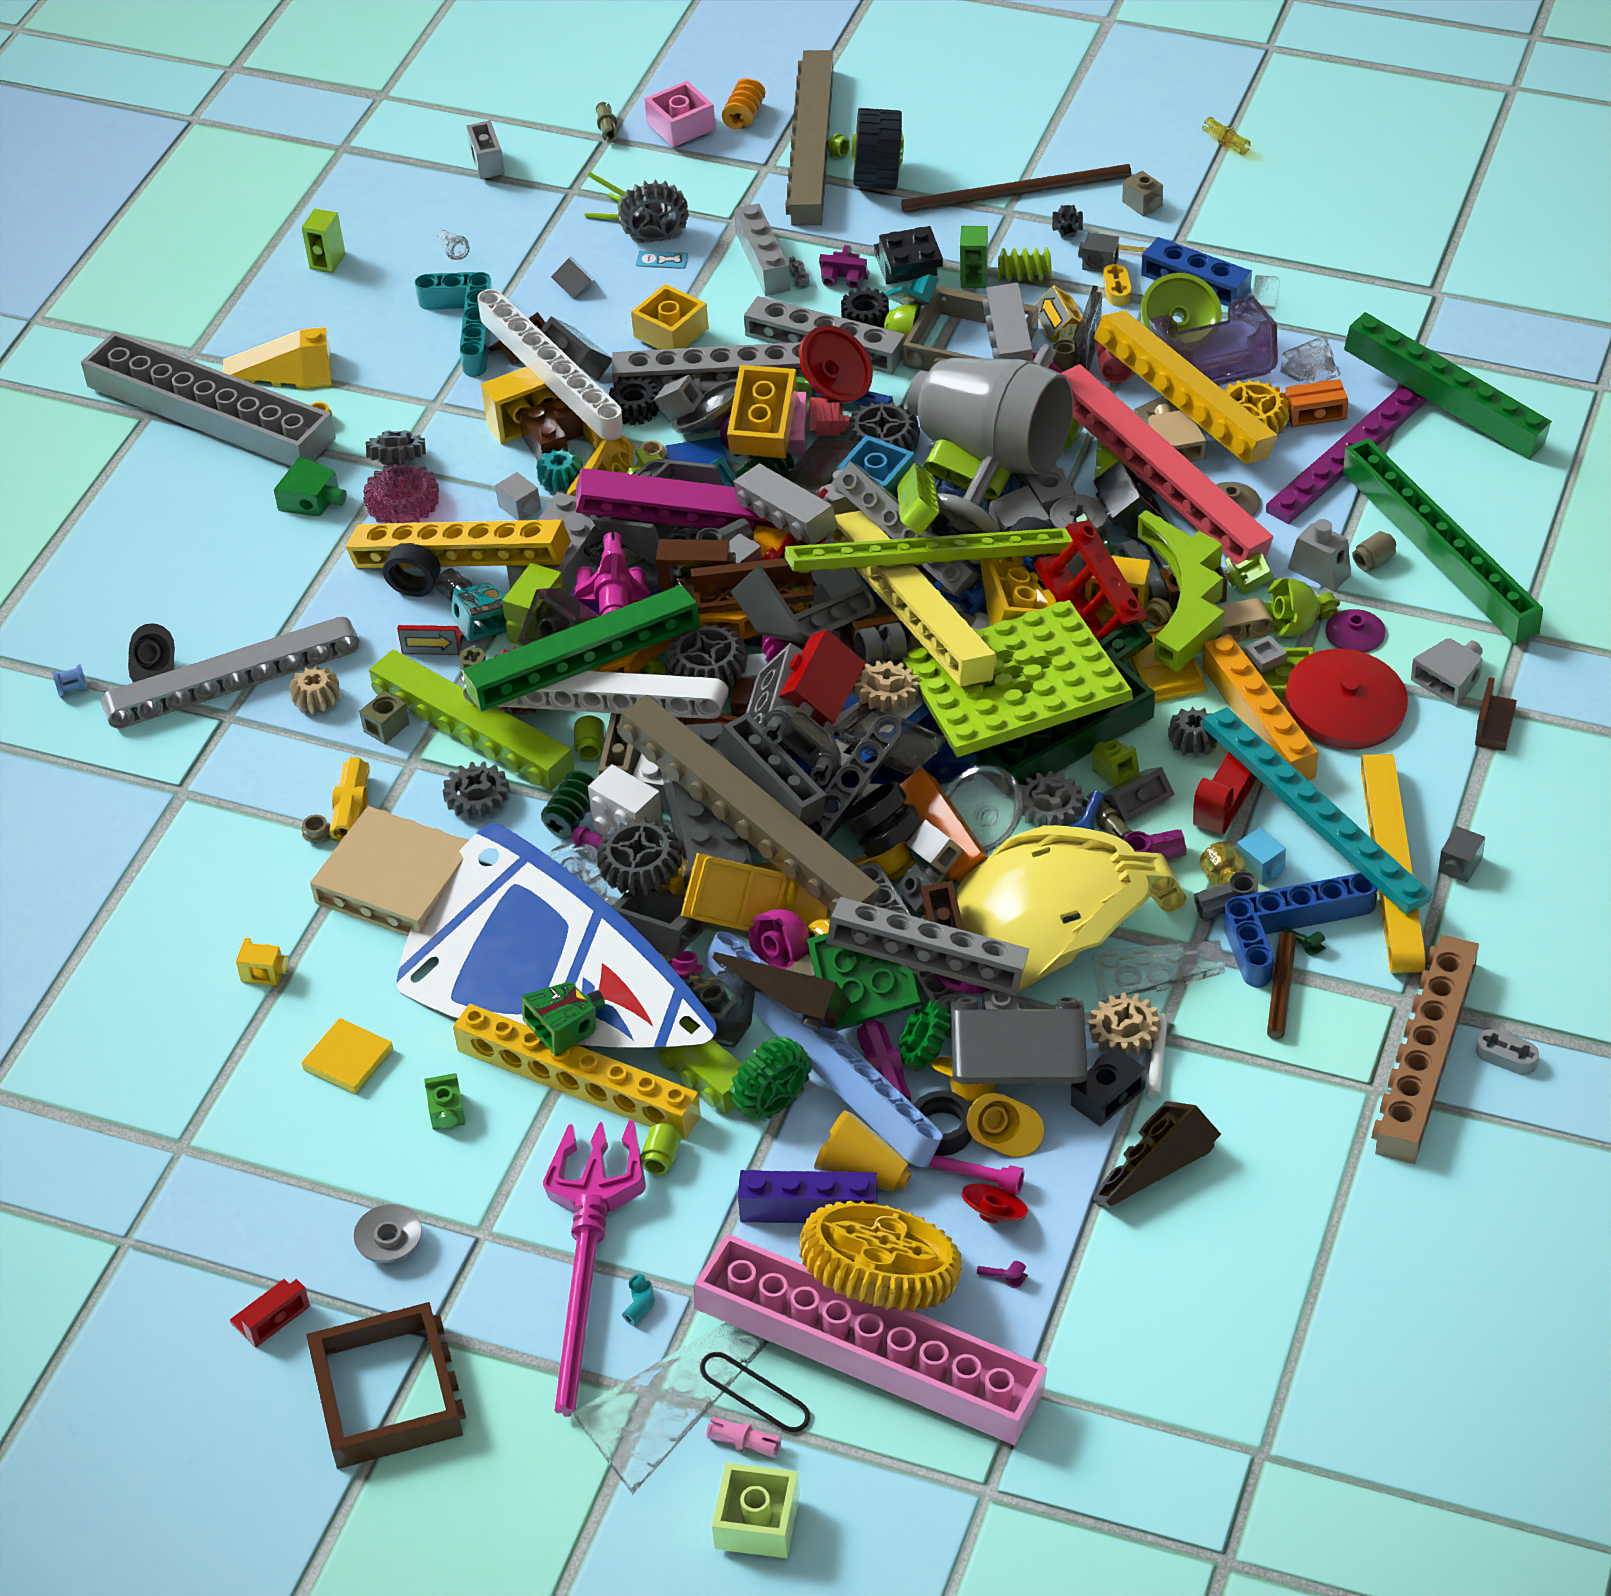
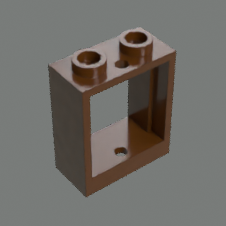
(689, 552)

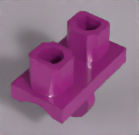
(843, 265)

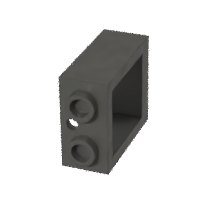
(660, 920)

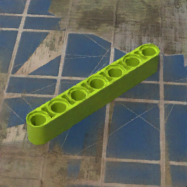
(917, 499)

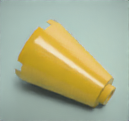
(859, 1149)

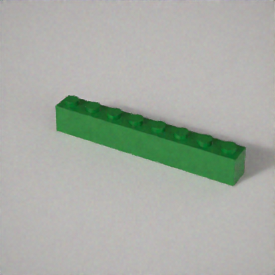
(1447, 385)
(581, 648)

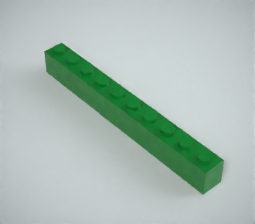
(1443, 541)

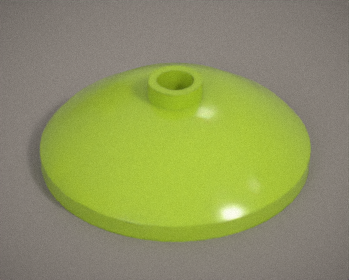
(1182, 297)

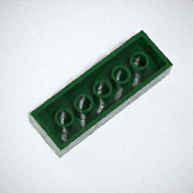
(1072, 740)

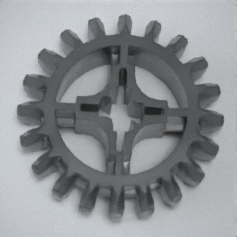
(653, 205)
(886, 423)
(708, 654)
(639, 856)

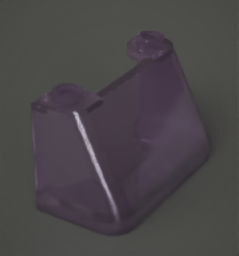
(1227, 349)

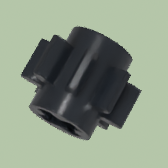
(1067, 220)

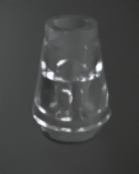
(454, 245)

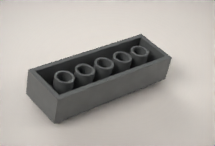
(696, 824)

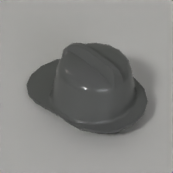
(150, 652)

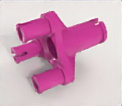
(613, 583)

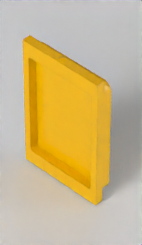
(1164, 680)
(732, 892)

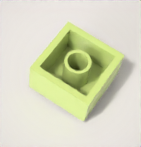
(756, 1510)

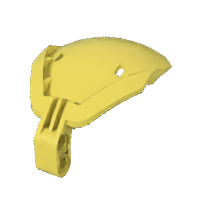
(1056, 873)

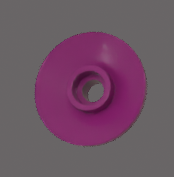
(1355, 630)

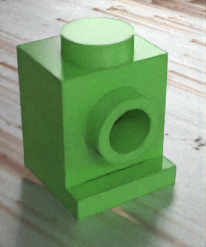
(444, 1101)

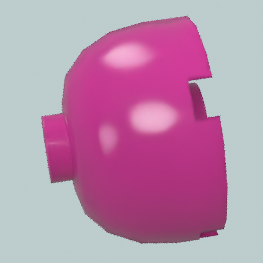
(779, 937)

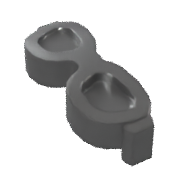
(798, 271)

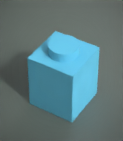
(1262, 855)

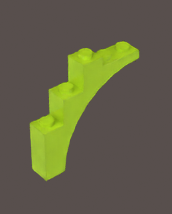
(1200, 588)

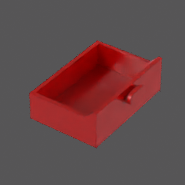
(823, 676)

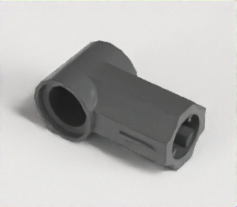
(1213, 900)

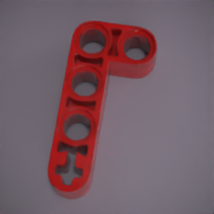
(1221, 798)

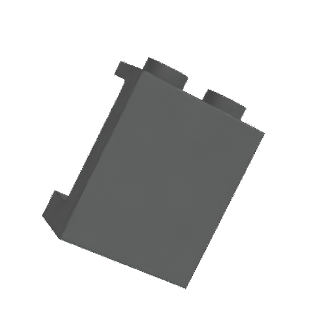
(577, 347)

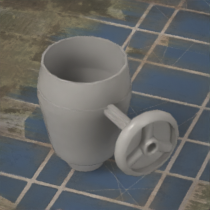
(998, 416)

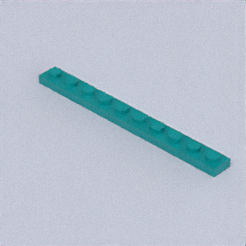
(1317, 811)

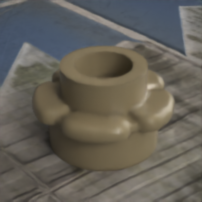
(315, 828)

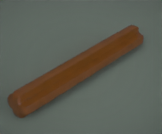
(1281, 985)

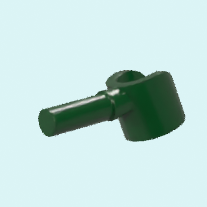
(1311, 944)

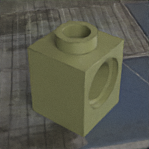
(384, 717)

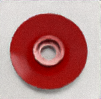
(994, 1203)

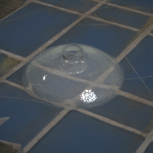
(986, 792)

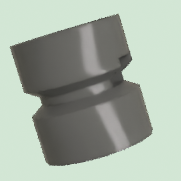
(884, 644)

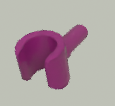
(1012, 1276)

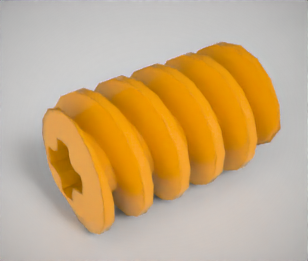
(743, 103)

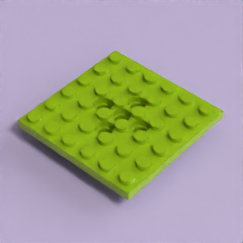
(1043, 677)

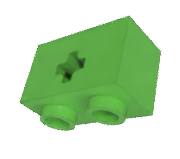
(974, 256)

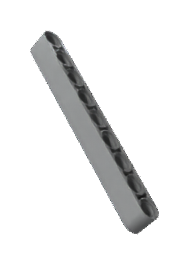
(229, 672)

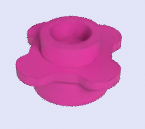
(686, 964)

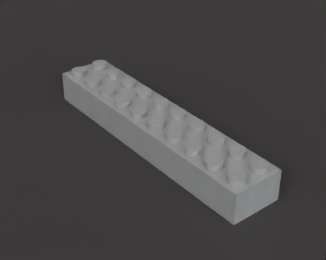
(208, 399)

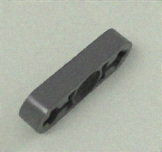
(1156, 585)

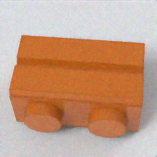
(1317, 402)

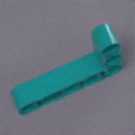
(456, 292)

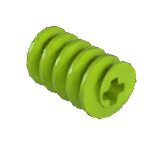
(1024, 264)

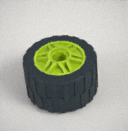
(877, 148)

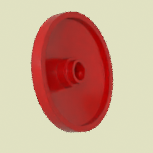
(1346, 698)

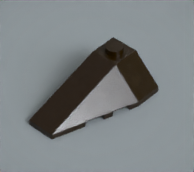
(805, 997)
(1169, 1141)

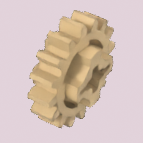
(886, 686)
(1124, 1024)

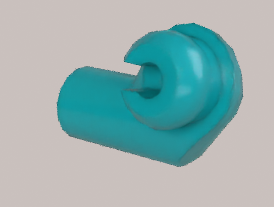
(642, 1297)

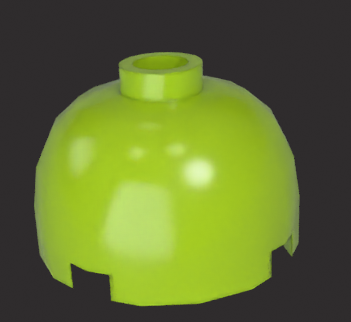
(1292, 607)

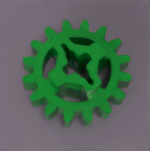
(924, 1035)

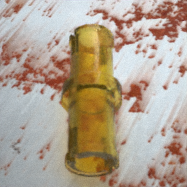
(1226, 135)

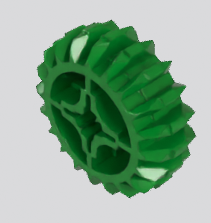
(770, 1078)

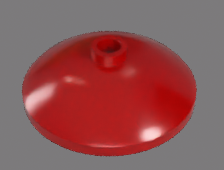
(835, 364)

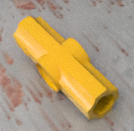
(349, 797)

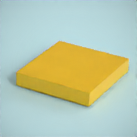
(347, 1055)

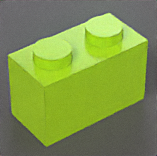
(323, 240)

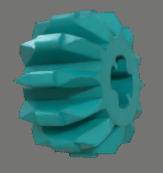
(558, 469)

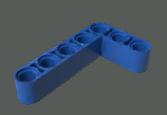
(1298, 906)

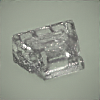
(1310, 362)

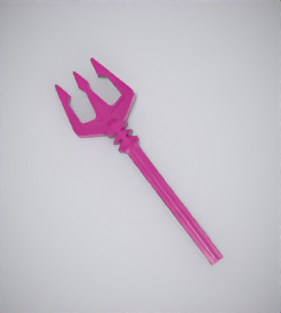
(590, 1202)

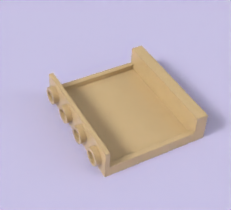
(388, 871)

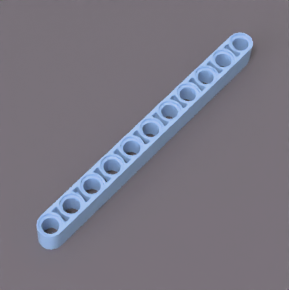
(844, 1070)

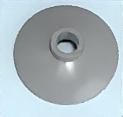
(386, 1223)

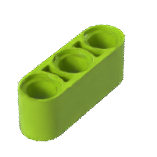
(959, 468)

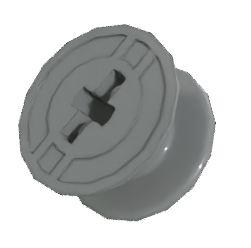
(1070, 507)

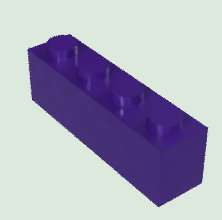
(797, 1194)

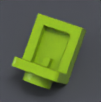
(1248, 573)

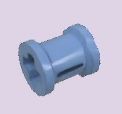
(69, 680)

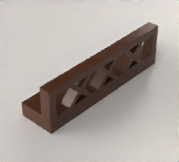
(722, 579)

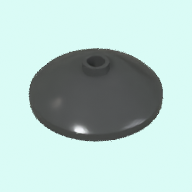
(710, 411)

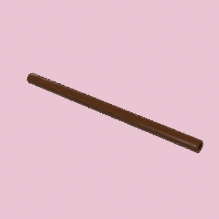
(1015, 188)

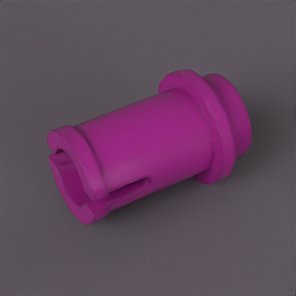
(584, 836)

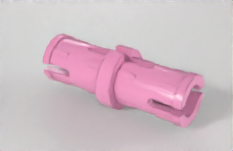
(744, 1437)

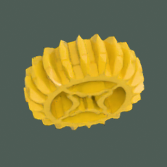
(1263, 402)

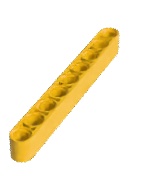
(1388, 830)

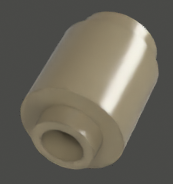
(1374, 551)

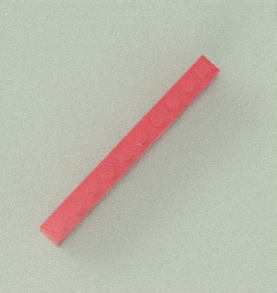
(1165, 468)

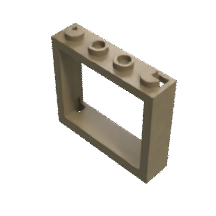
(957, 304)

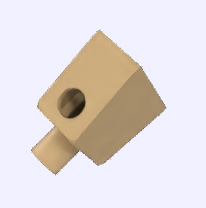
(1179, 432)

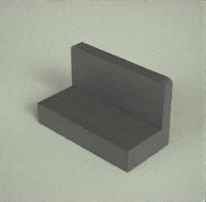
(1139, 793)

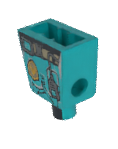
(478, 610)

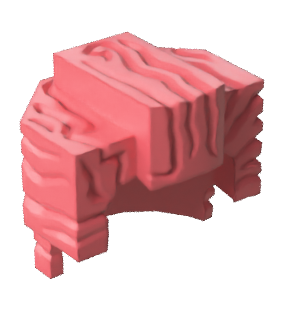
(827, 418)

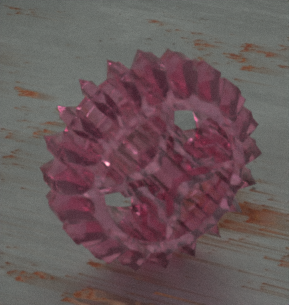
(401, 494)

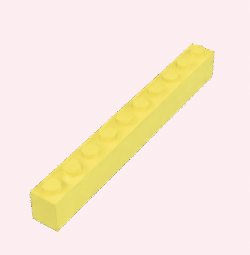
(922, 608)

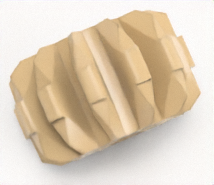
(314, 690)

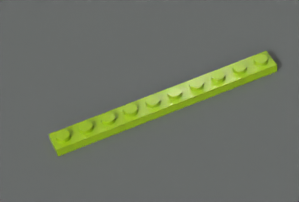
(927, 549)

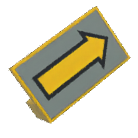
(1056, 311)

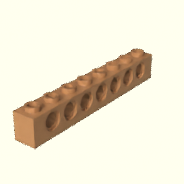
(1426, 1049)

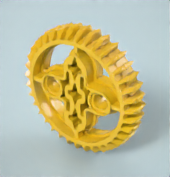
(880, 1255)

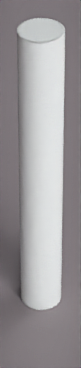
(1157, 1060)

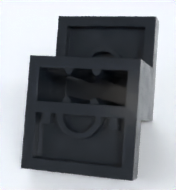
(908, 254)

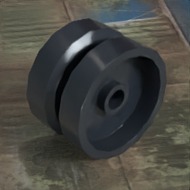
(882, 819)

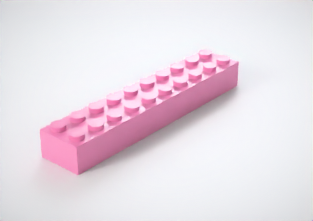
(877, 1345)

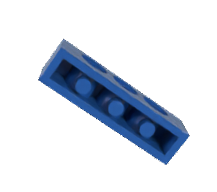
(1225, 278)

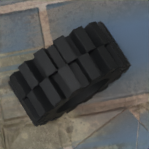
(865, 307)
(638, 390)

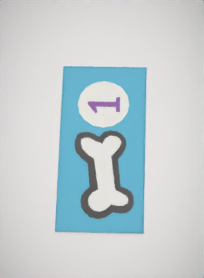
(661, 259)

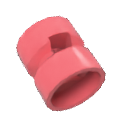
(1111, 367)

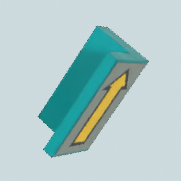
(918, 293)

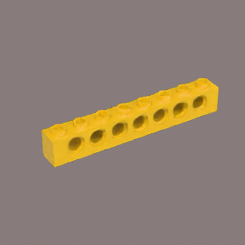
(464, 542)
(577, 1071)

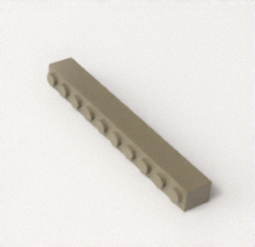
(810, 138)
(744, 805)

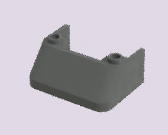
(837, 602)

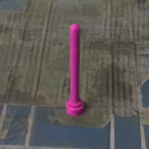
(1009, 1178)

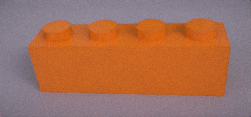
(938, 810)

